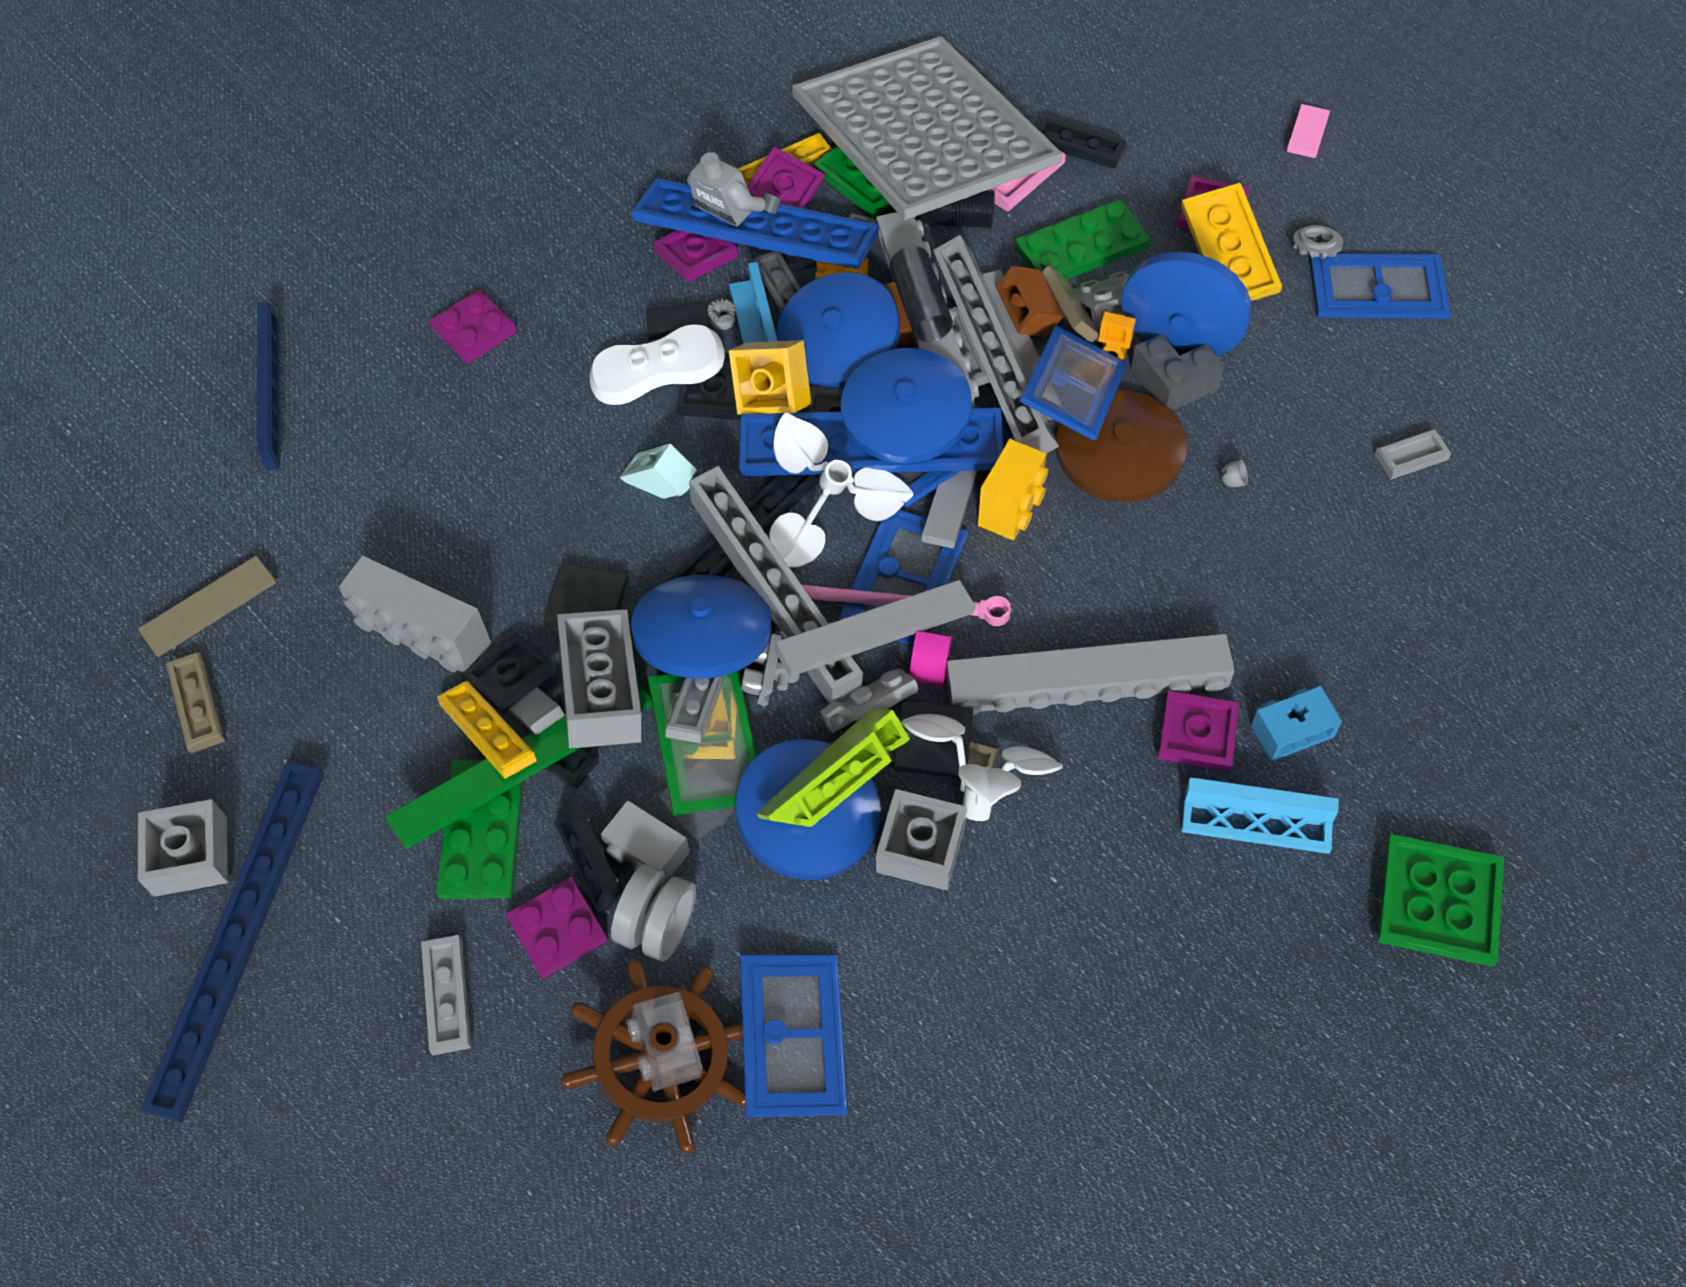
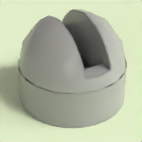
(1235, 474)

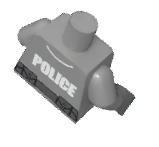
(723, 191)

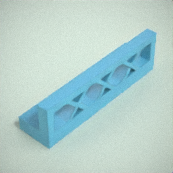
(1259, 802)

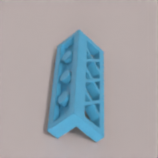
(752, 308)

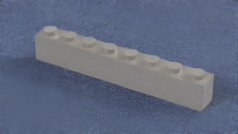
(897, 234)
(993, 344)
(767, 574)
(1090, 674)

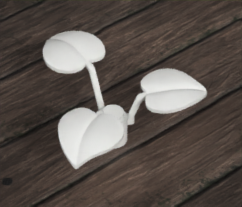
(803, 445)
(981, 784)

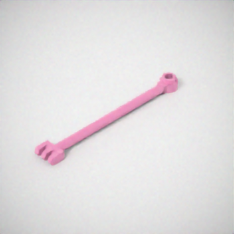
(983, 609)

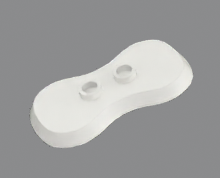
(679, 358)

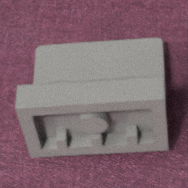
(1103, 296)

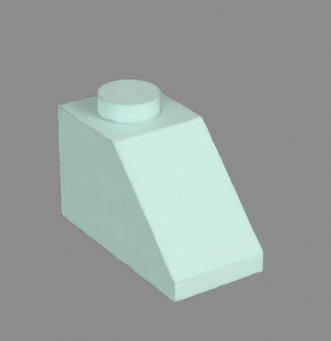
(660, 472)

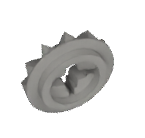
(1306, 241)

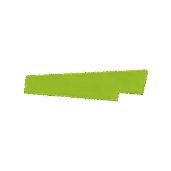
(838, 770)

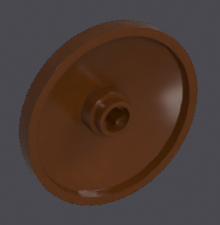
(1134, 454)

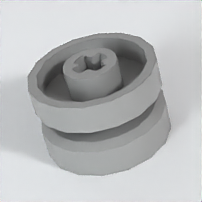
(653, 912)

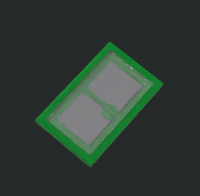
(707, 772)

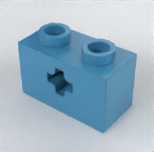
(1295, 722)

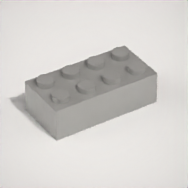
(415, 615)
(599, 679)

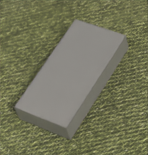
(1412, 454)
(536, 711)

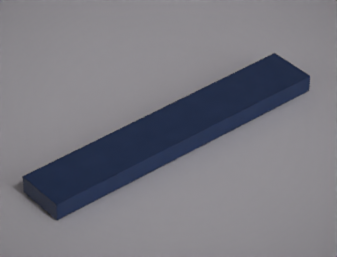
(267, 386)

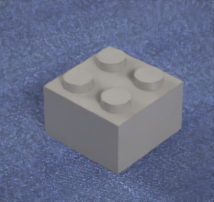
(921, 839)
(182, 848)

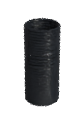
(975, 212)
(921, 294)

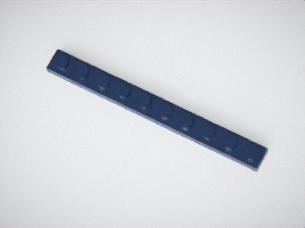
(232, 944)

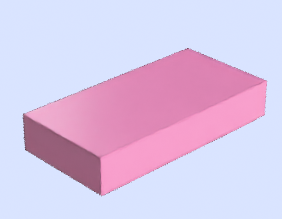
(1308, 131)

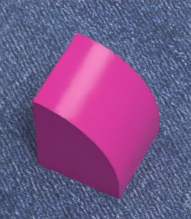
(930, 658)

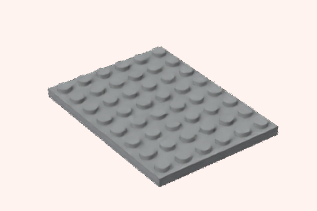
(925, 127)

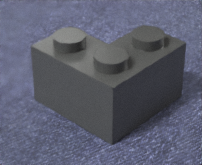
(1176, 377)

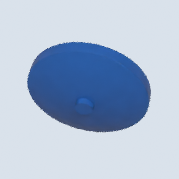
(1188, 302)
(842, 325)
(906, 405)
(701, 626)
(797, 850)

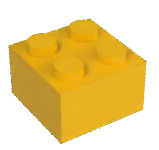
(770, 377)
(1012, 490)

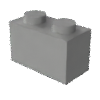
(644, 840)

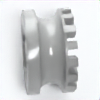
(716, 309)

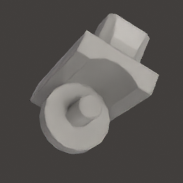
(760, 682)

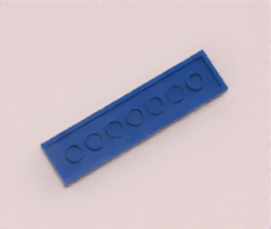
(788, 231)
(975, 450)

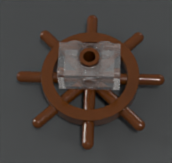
(665, 1054)

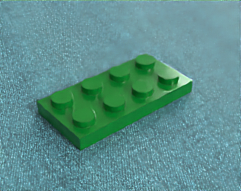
(1084, 241)
(481, 846)

